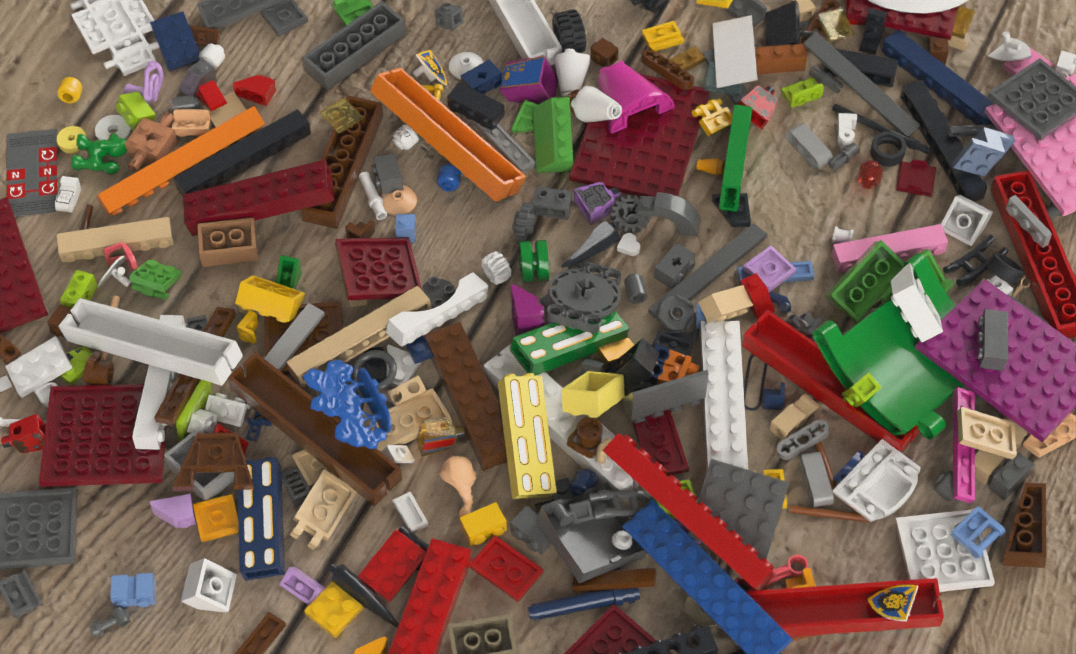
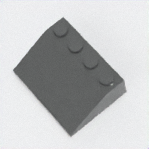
(665, 397)

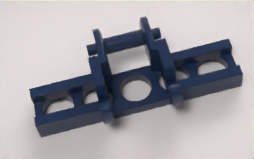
(255, 422)

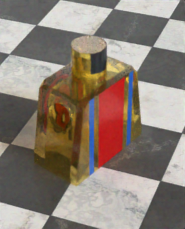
(437, 435)

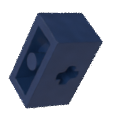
(483, 77)

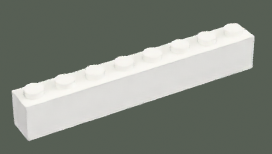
(158, 381)

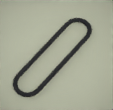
(762, 385)

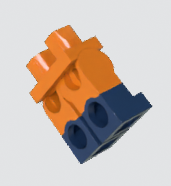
(671, 366)

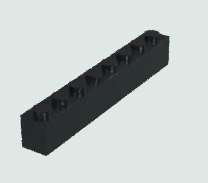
(945, 148)
(244, 154)

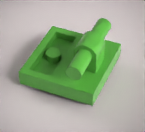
(350, 9)
(154, 279)

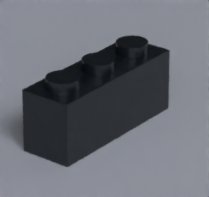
(475, 106)

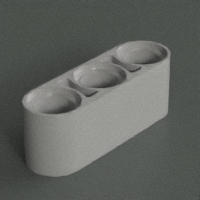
(809, 146)
(816, 479)

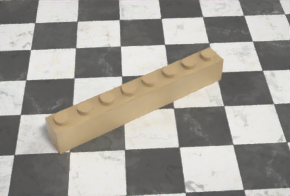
(357, 336)

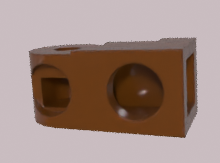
(8, 351)

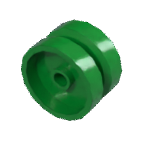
(534, 261)

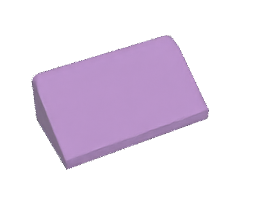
(301, 585)

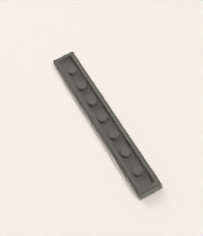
(861, 85)
(715, 266)

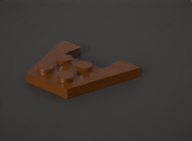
(214, 454)

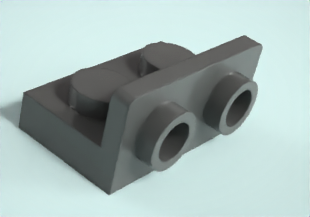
(745, 8)

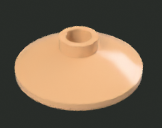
(402, 205)

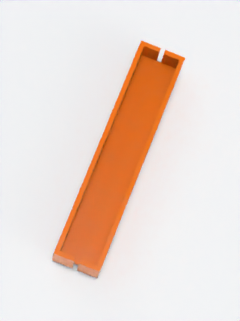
(448, 134)

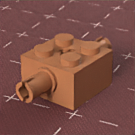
(150, 141)

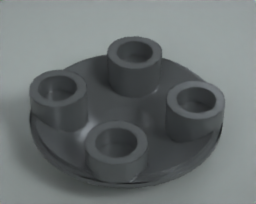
(438, 291)

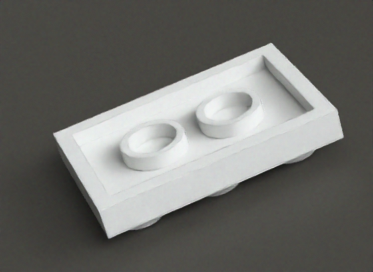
(38, 367)

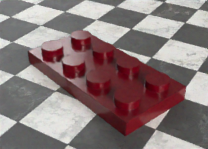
(661, 441)

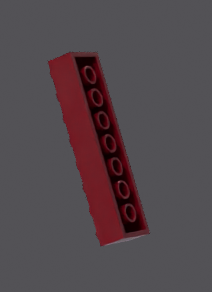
(260, 196)

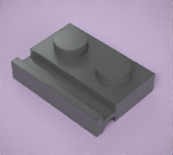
(20, 594)

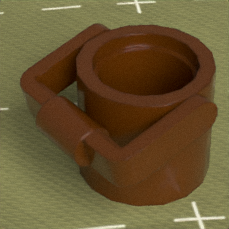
(98, 371)
(588, 437)

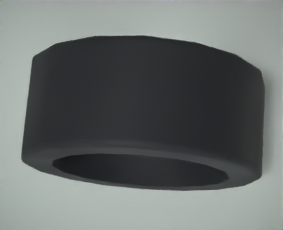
(890, 138)
(1005, 268)

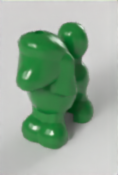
(96, 151)

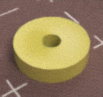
(64, 139)

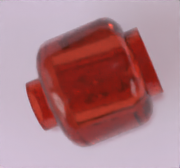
(870, 174)

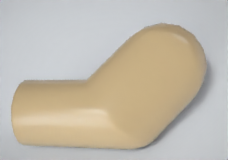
(601, 456)

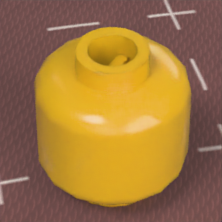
(69, 90)

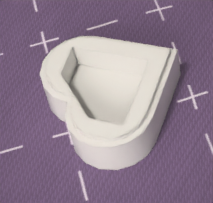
(629, 245)
(43, 393)

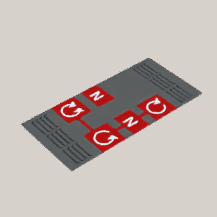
(32, 172)

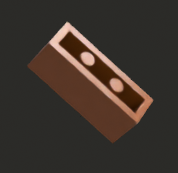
(780, 58)

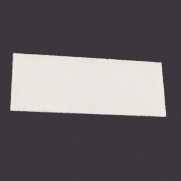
(734, 51)

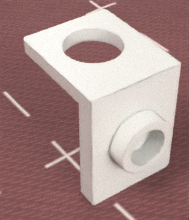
(398, 453)

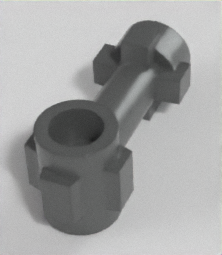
(119, 617)

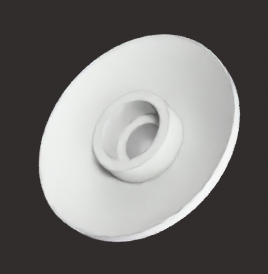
(463, 62)

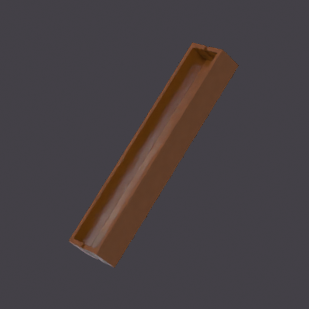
(289, 410)

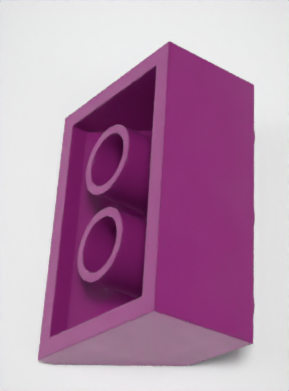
(526, 311)

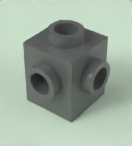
(449, 16)

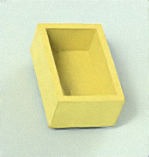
(592, 393)

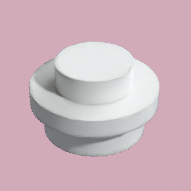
(622, 540)

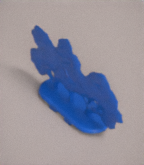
(343, 401)

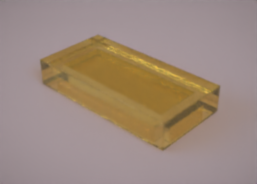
(962, 22)

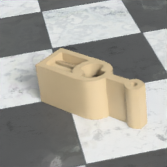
(793, 417)

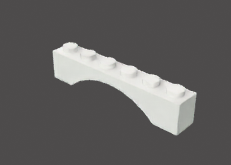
(410, 325)

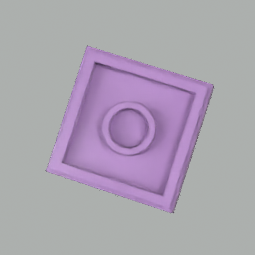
(770, 267)

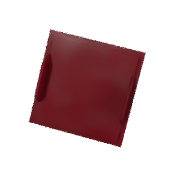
(916, 178)

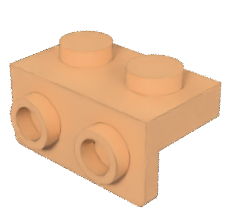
(191, 122)

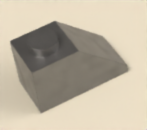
(196, 76)

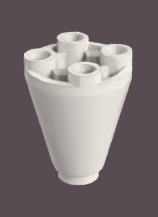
(571, 70)
(594, 105)

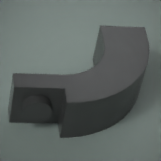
(672, 208)

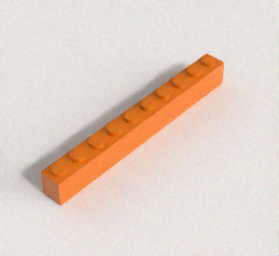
(165, 169)

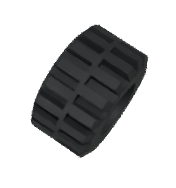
(569, 30)

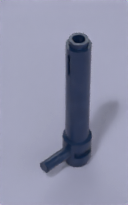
(583, 602)

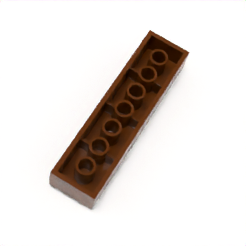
(345, 159)
(469, 393)

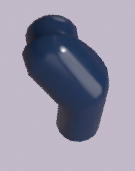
(782, 302)

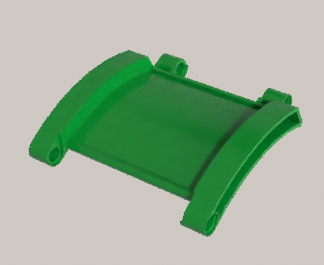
(886, 349)

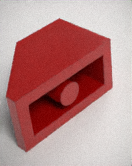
(255, 89)
(758, 295)

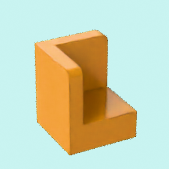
(805, 580)

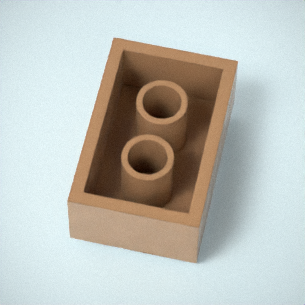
(227, 242)

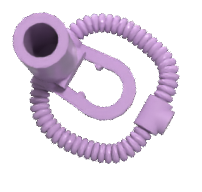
(149, 92)

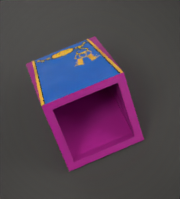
(529, 80)

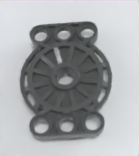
(592, 306)

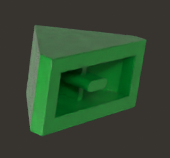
(288, 271)

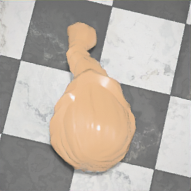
(460, 474)

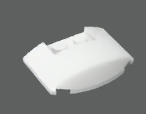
(879, 482)

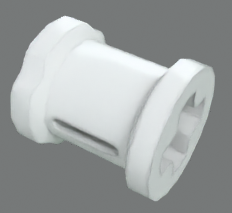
(842, 235)

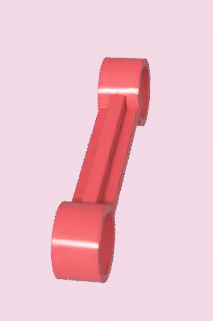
(781, 572)

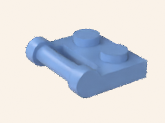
(972, 527)

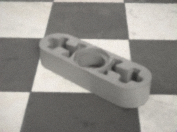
(818, 437)

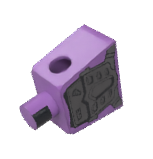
(595, 201)

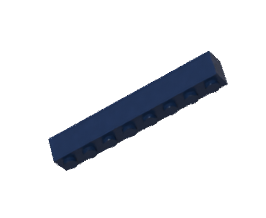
(937, 77)

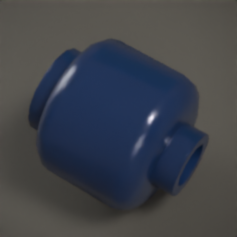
(583, 481)

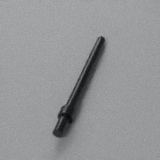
(912, 143)

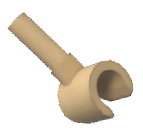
(1020, 285)

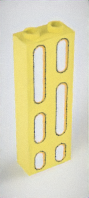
(526, 436)

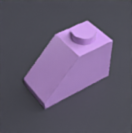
(175, 510)

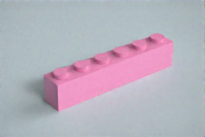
(903, 244)

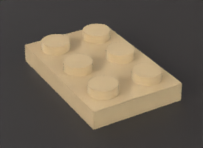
(986, 433)

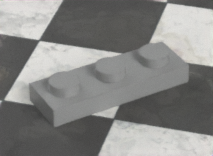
(1028, 221)

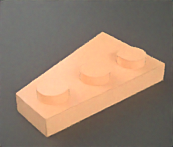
(1061, 435)

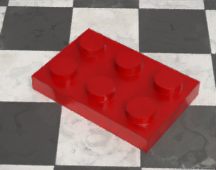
(392, 565)
(506, 568)

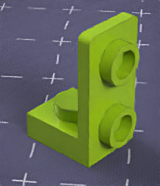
(861, 391)

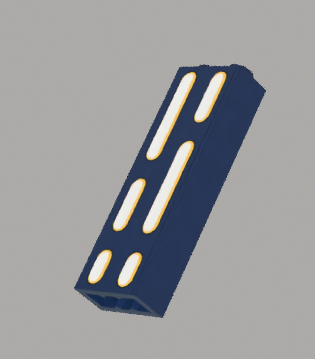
(262, 522)

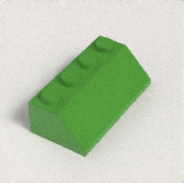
(553, 135)
(865, 281)

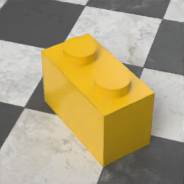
(483, 524)

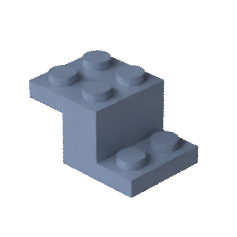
(983, 151)

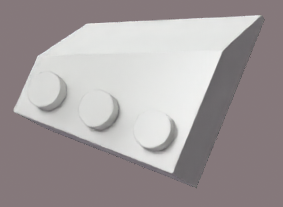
(915, 305)

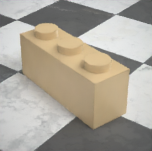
(726, 304)

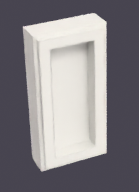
(410, 512)

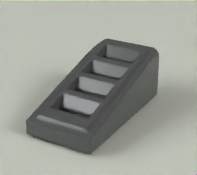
(300, 497)

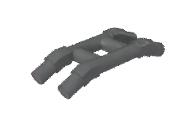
(617, 510)

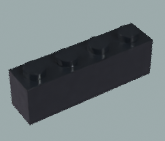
(876, 68)

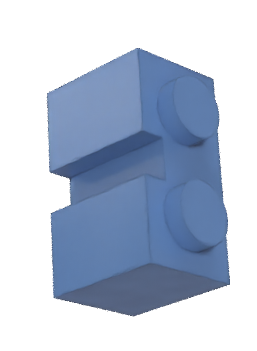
(133, 591)

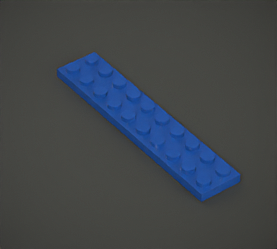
(706, 582)

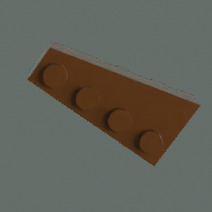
(1028, 535)

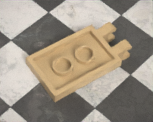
(322, 508)

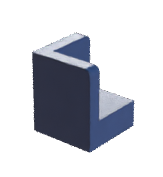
(774, 398)

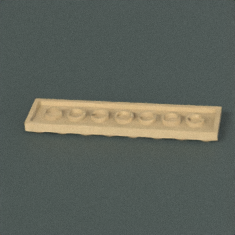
(404, 428)

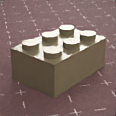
(483, 636)

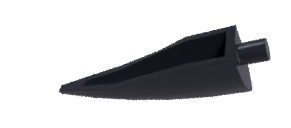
(599, 240)
(357, 589)

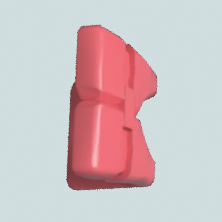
(130, 259)

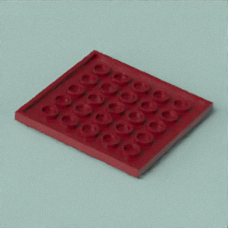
(92, 438)

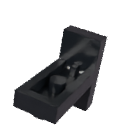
(873, 31)

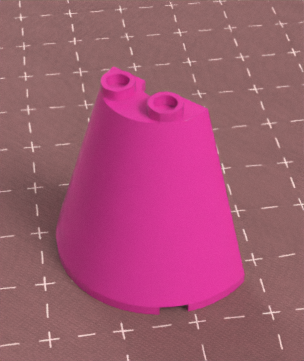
(631, 92)

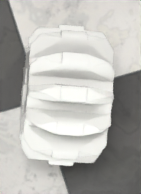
(496, 268)

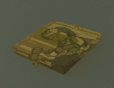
(835, 24)
(341, 115)

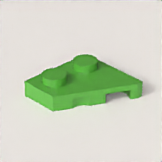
(525, 119)

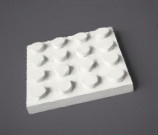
(934, 553)

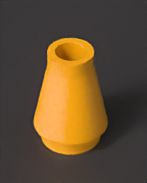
(712, 166)

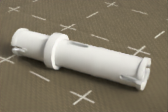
(375, 201)

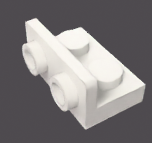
(229, 411)

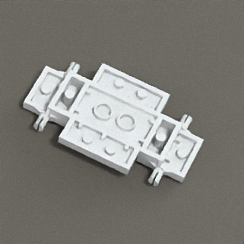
(117, 27)

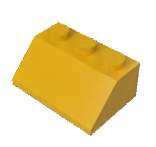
(269, 298)

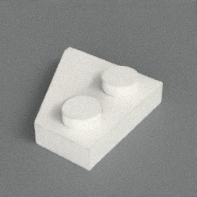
(404, 363)

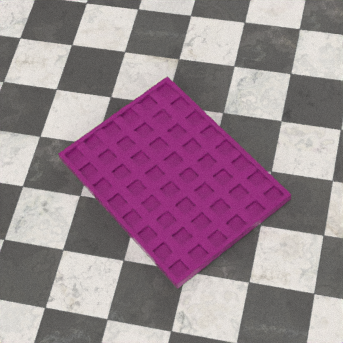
(1040, 371)

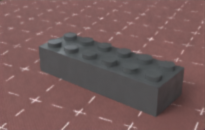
(354, 45)

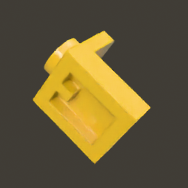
(247, 327)

